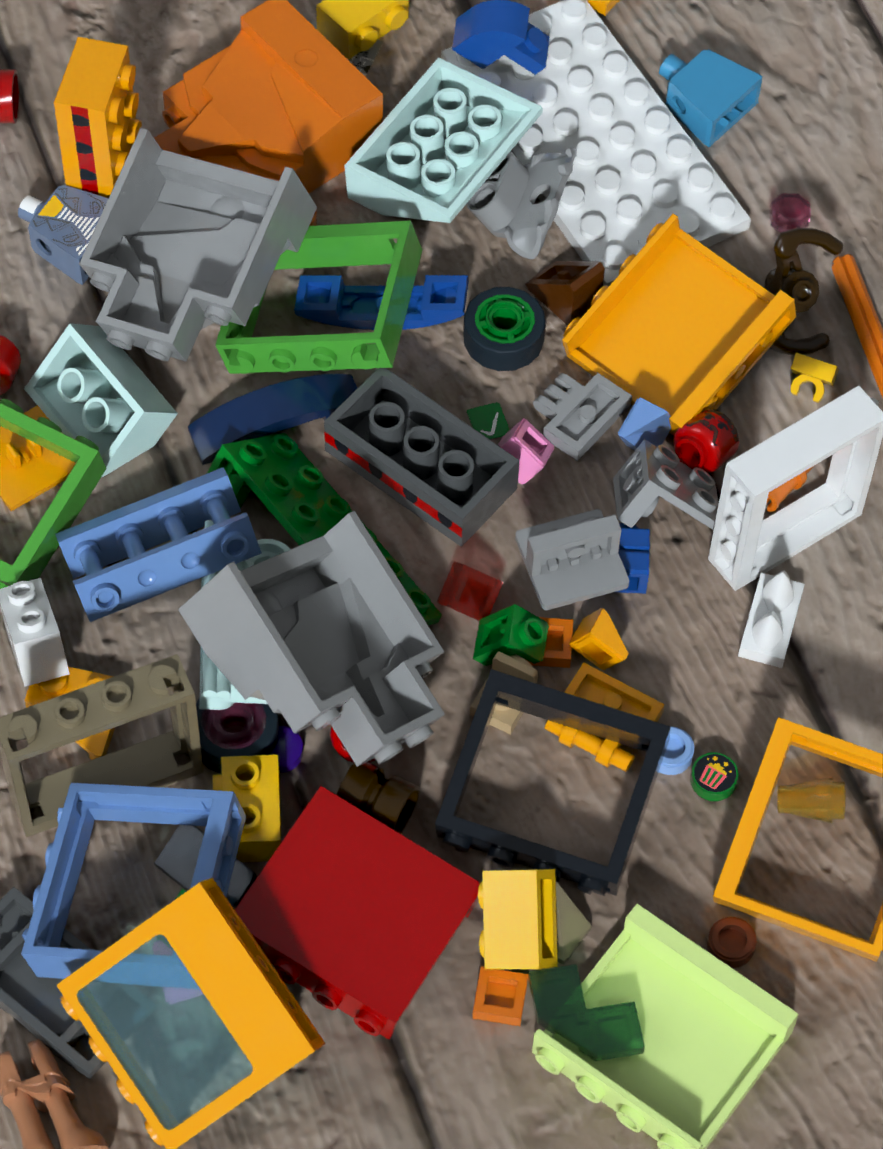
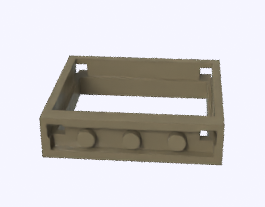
(94, 711)

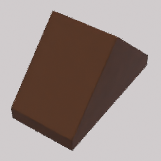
(568, 287)

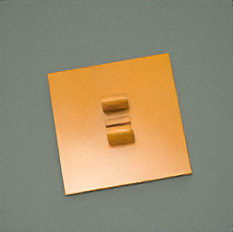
(28, 467)

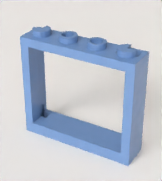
(64, 857)

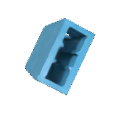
(709, 93)

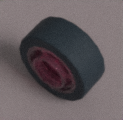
(256, 738)

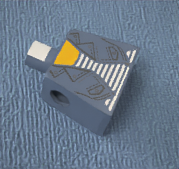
(63, 227)

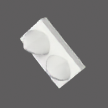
(771, 619)

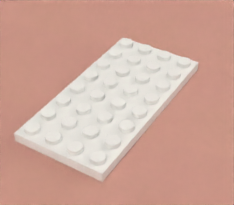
(631, 150)

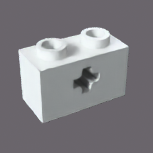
(33, 632)

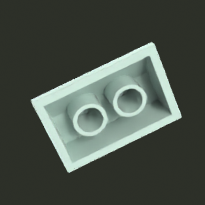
(100, 395)

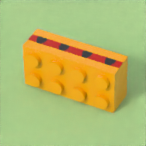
(96, 115)

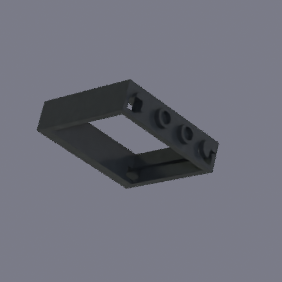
(577, 714)

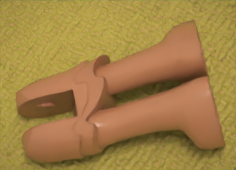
(47, 1093)

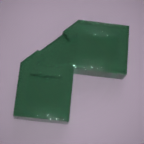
(597, 1031)

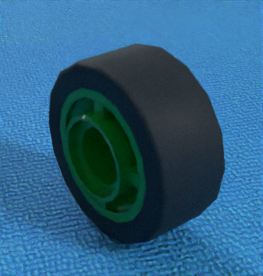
(508, 347)

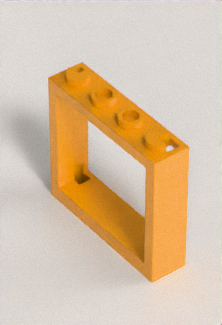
(783, 735)

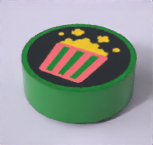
(714, 776)

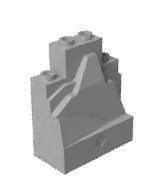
(188, 246)
(325, 641)

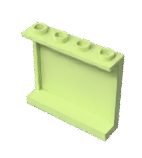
(701, 1031)

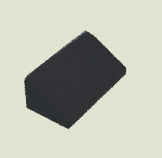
(181, 856)

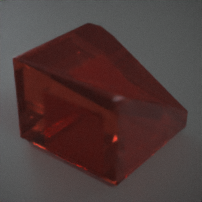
(469, 591)

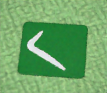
(488, 420)

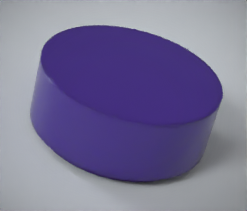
(288, 749)

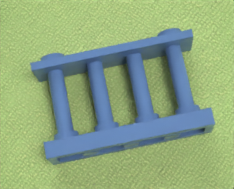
(150, 523)

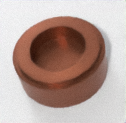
(732, 941)

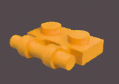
(603, 689)

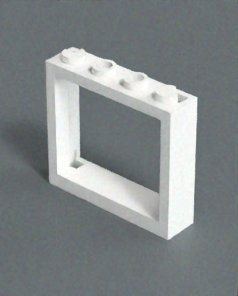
(747, 544)

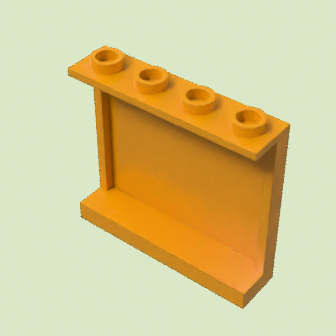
(677, 325)

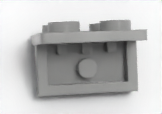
(573, 558)

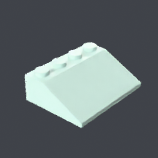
(438, 145)

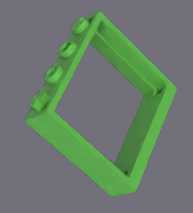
(334, 247)
(67, 502)

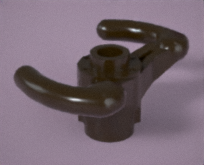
(799, 283)

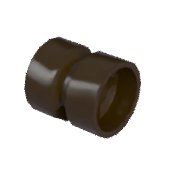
(382, 798)

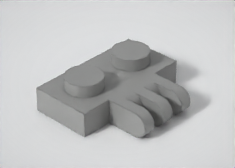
(580, 412)

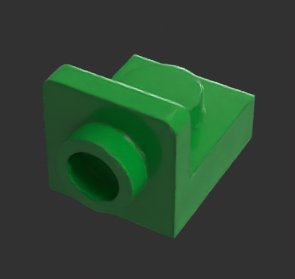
(511, 632)

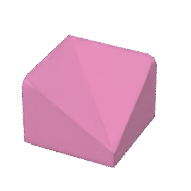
(528, 447)

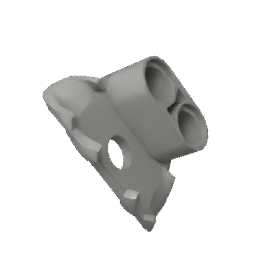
(508, 199)

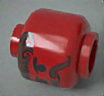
(706, 440)

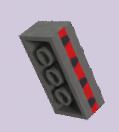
(421, 455)

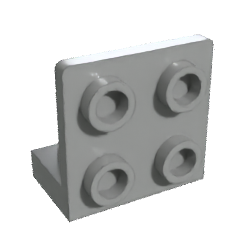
(657, 473)

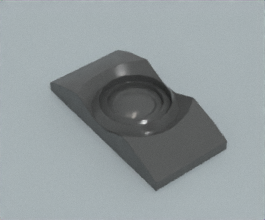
(36, 999)

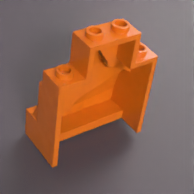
(273, 102)

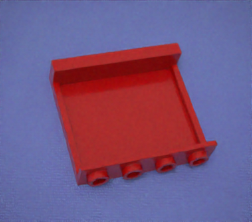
(355, 911)

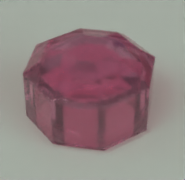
(789, 212)

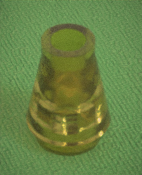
(814, 799)

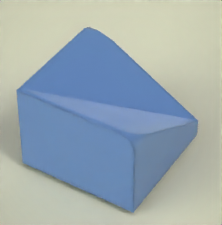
(645, 422)

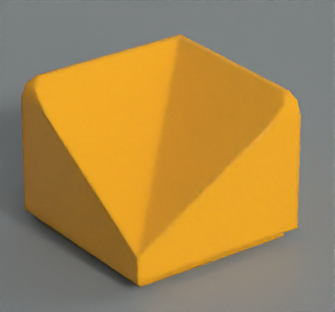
(599, 640)

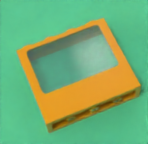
(189, 1015)

